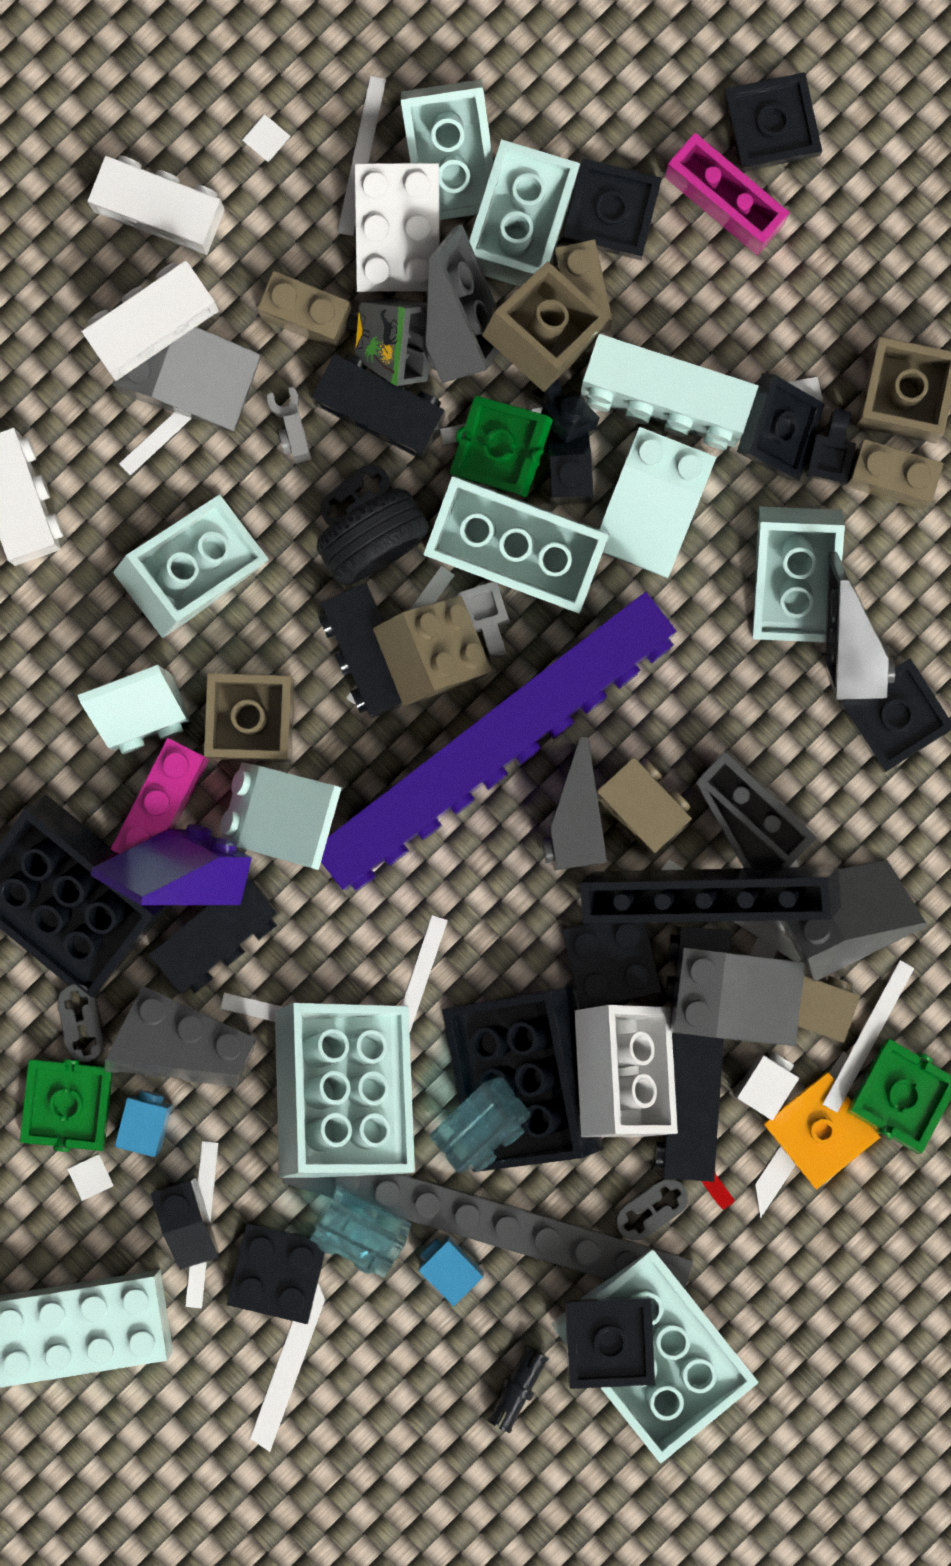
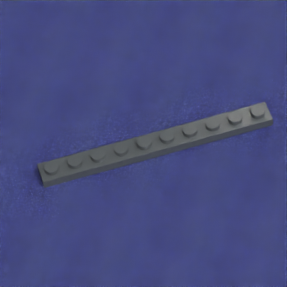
(496, 1223)

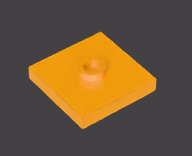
(818, 1137)

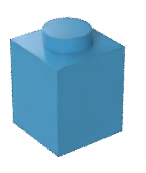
(144, 1123)
(449, 1269)

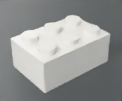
(396, 225)
(625, 1071)

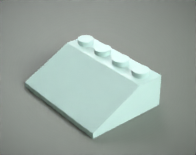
(343, 1090)
(692, 1361)

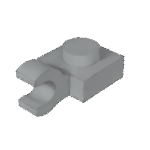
(293, 437)
(487, 612)

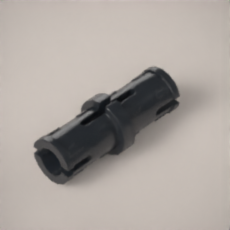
(518, 1389)

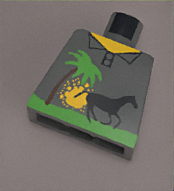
(392, 339)

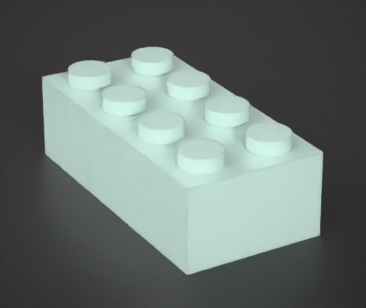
(667, 392)
(516, 544)
(83, 1328)

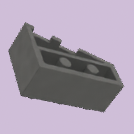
(752, 816)
(179, 1043)

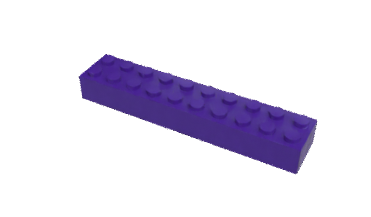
(497, 740)

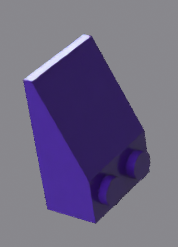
(179, 869)

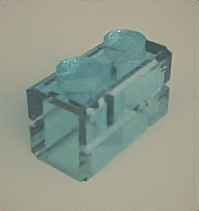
(480, 1125)
(360, 1232)

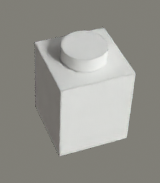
(767, 1084)

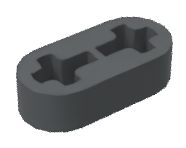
(71, 1025)
(657, 1217)

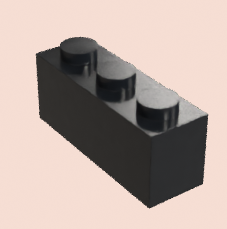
(379, 406)
(352, 621)
(215, 938)

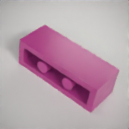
(726, 194)
(162, 795)

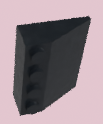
(56, 905)
(534, 1049)

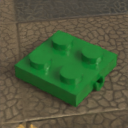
(500, 446)
(902, 1096)
(66, 1105)

